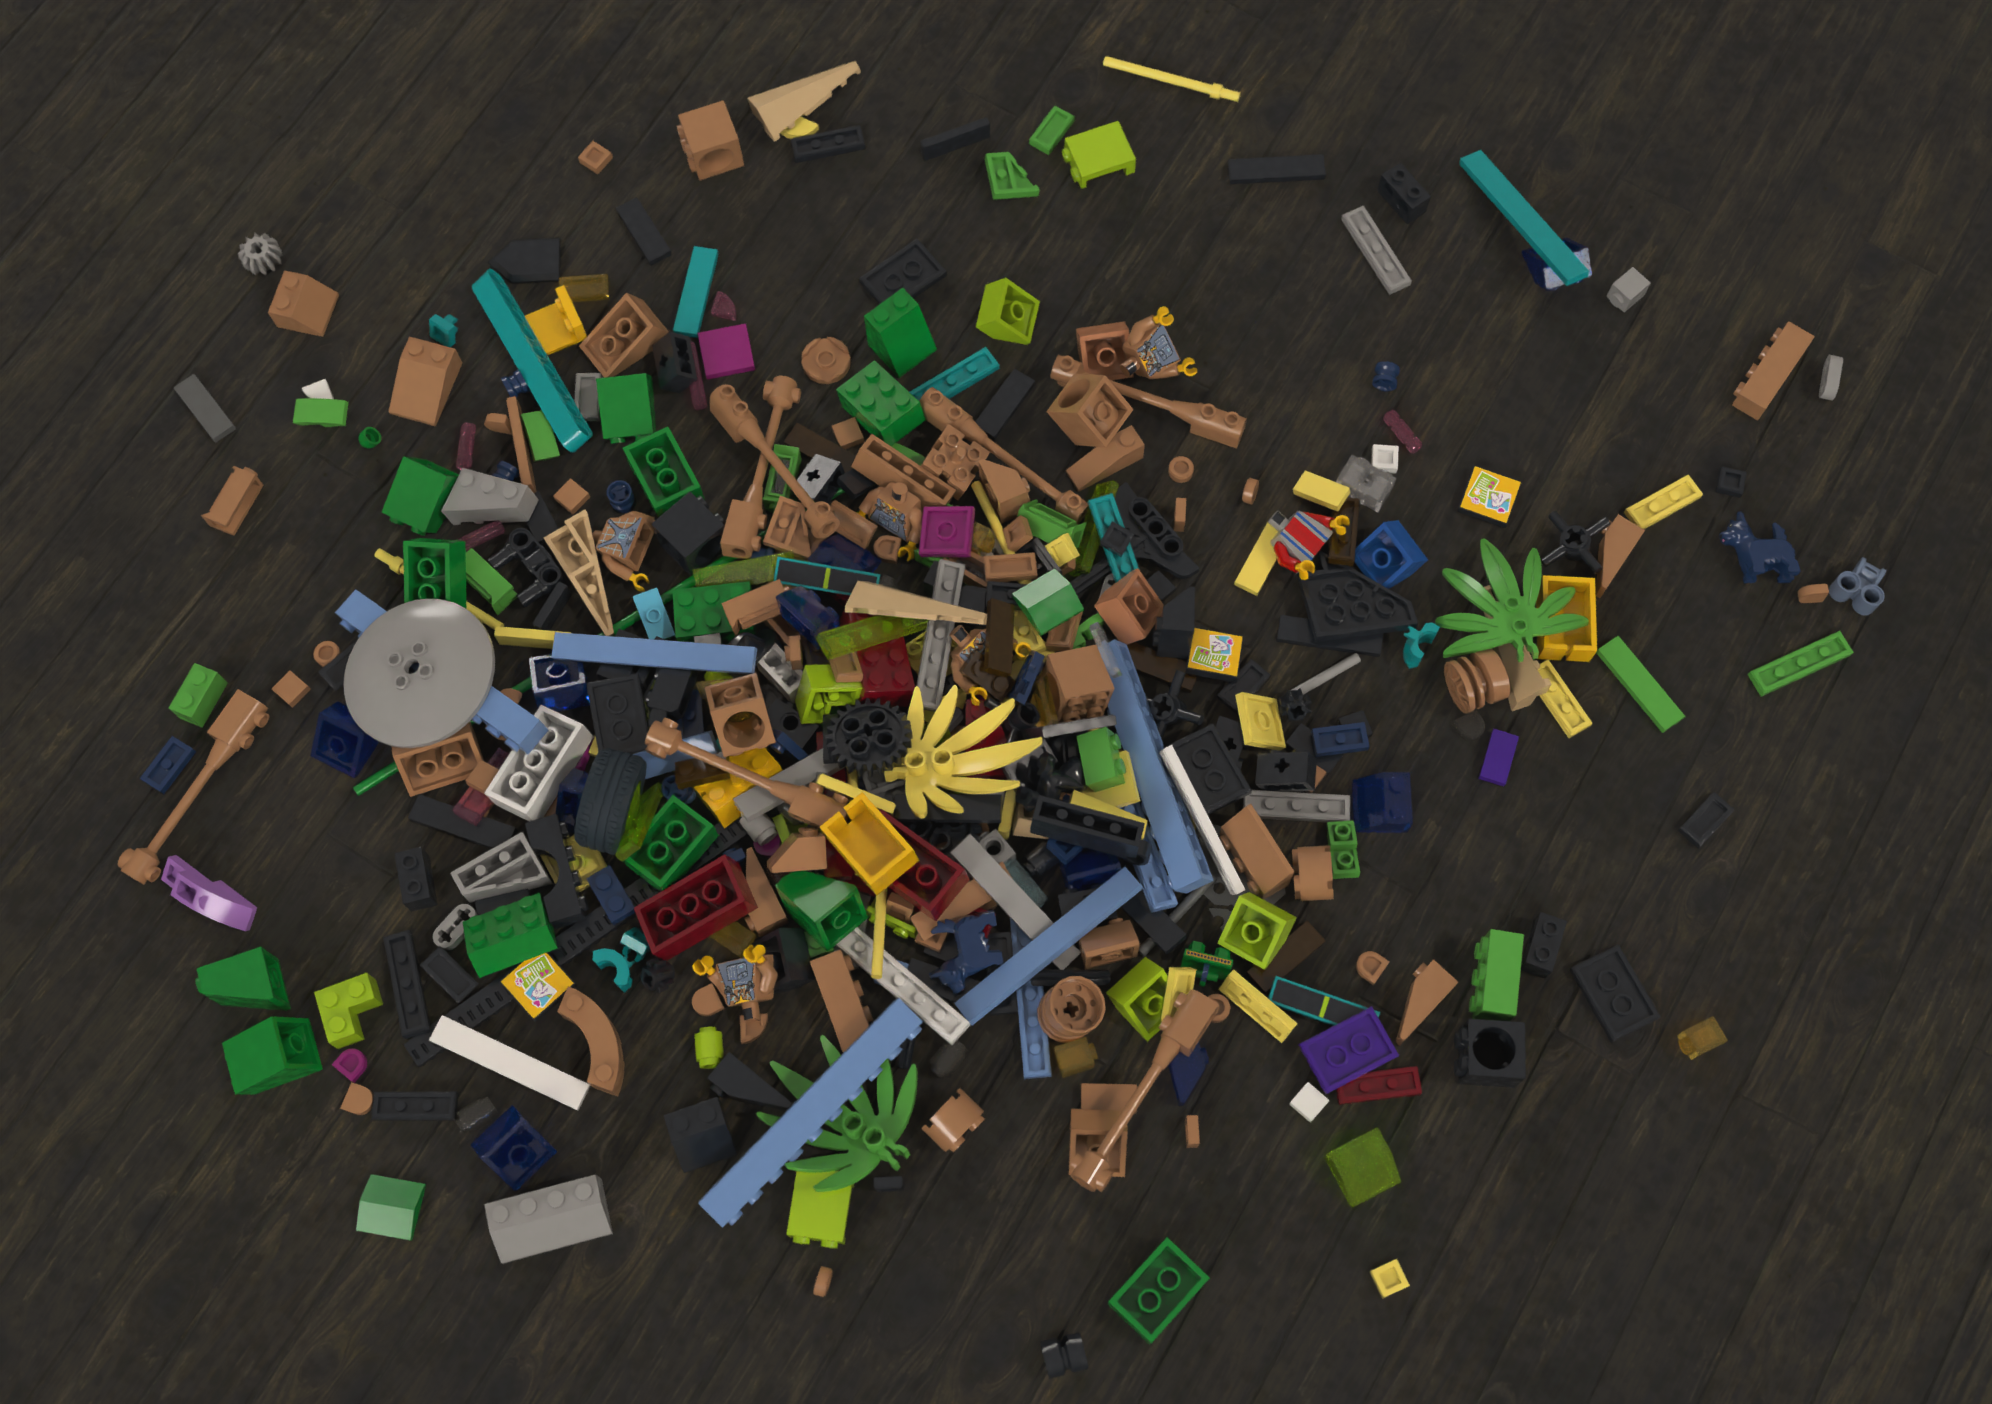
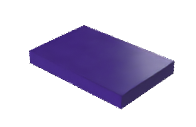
(1348, 1050)

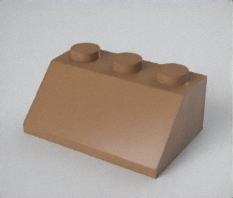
(439, 763)
(1256, 853)

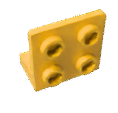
(557, 324)

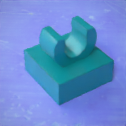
(443, 329)
(637, 941)

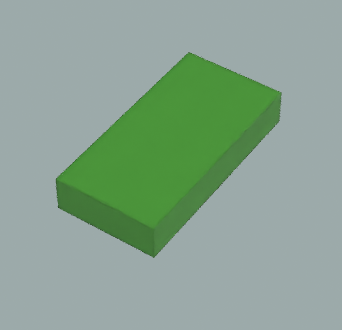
(1051, 130)

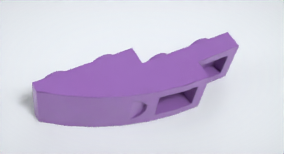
(206, 897)

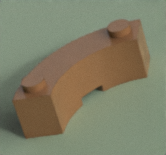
(603, 1040)

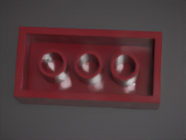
(884, 668)
(932, 880)
(695, 907)

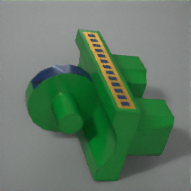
(1206, 965)

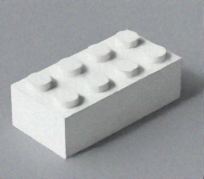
(531, 782)

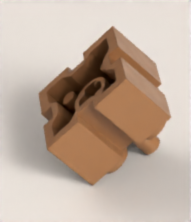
(954, 460)

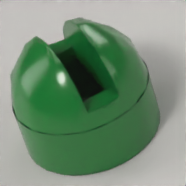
(373, 437)

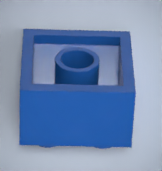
(1389, 555)

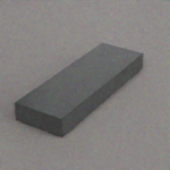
(204, 408)

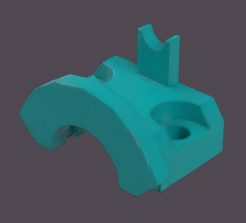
(1411, 651)
(608, 957)

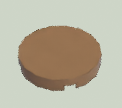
(826, 360)

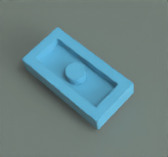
(653, 615)

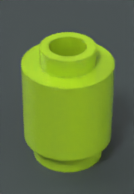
(708, 1047)

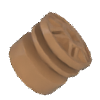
(1477, 680)
(1079, 997)

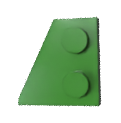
(1007, 177)

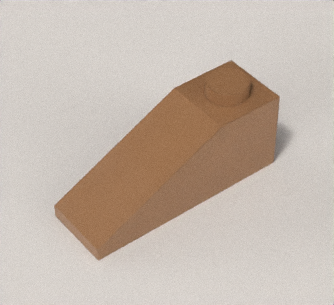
(1102, 462)
(1614, 549)
(769, 913)
(1425, 993)

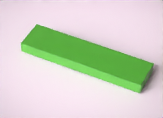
(1800, 663)
(1640, 684)

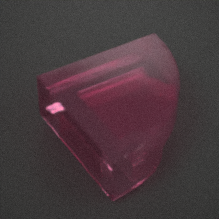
(723, 307)

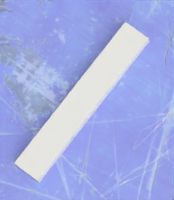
(1201, 820)
(907, 987)
(510, 1062)

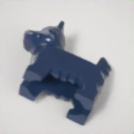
(1760, 555)
(971, 948)

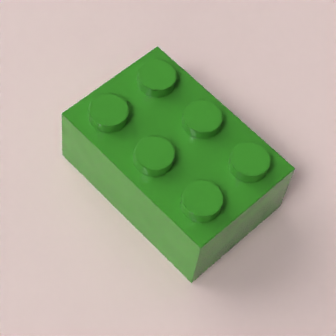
(1497, 976)

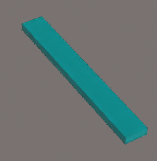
(1524, 218)

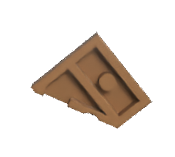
(788, 529)

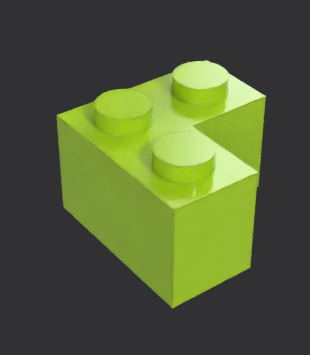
(820, 692)
(340, 1007)

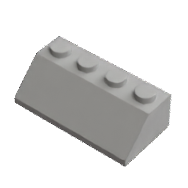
(548, 1218)

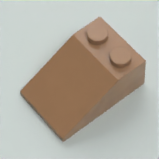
(623, 336)
(424, 380)

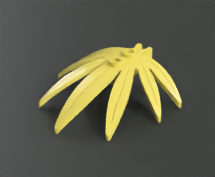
(932, 767)

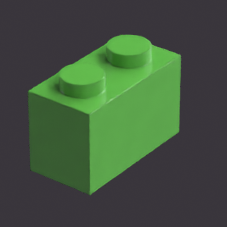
(198, 695)
(1101, 759)

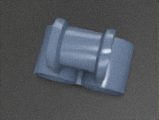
(1861, 583)

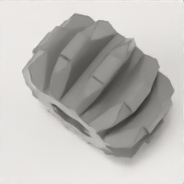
(260, 254)

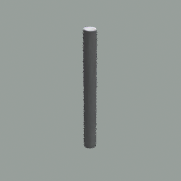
(1177, 913)

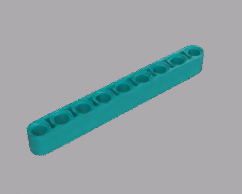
(532, 361)

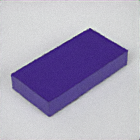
(1498, 757)

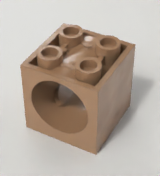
(710, 140)
(1090, 410)
(1078, 683)
(734, 697)

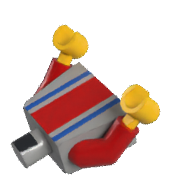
(1302, 538)

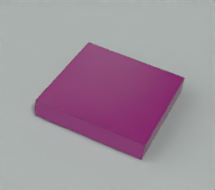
(726, 351)
(947, 531)

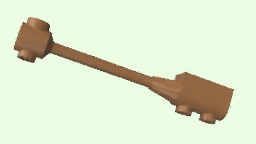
(942, 411)
(1204, 418)
(741, 425)
(747, 516)
(231, 732)
(806, 803)
(1179, 1035)

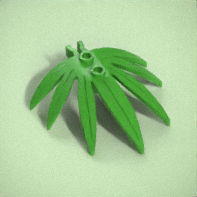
(1513, 615)
(863, 1133)

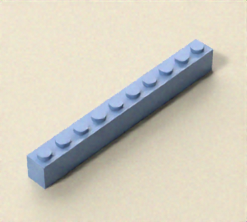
(497, 712)
(1160, 798)
(806, 1116)

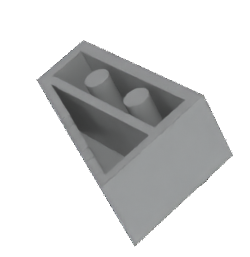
(488, 498)
(502, 870)

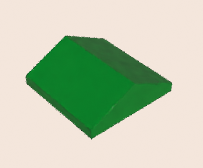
(1048, 601)
(390, 1207)

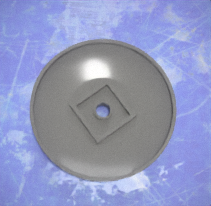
(445, 690)

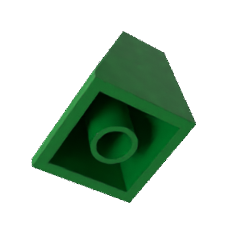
(899, 333)
(626, 407)
(419, 495)
(822, 906)
(245, 981)
(271, 1054)

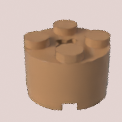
(1314, 872)
(953, 1120)

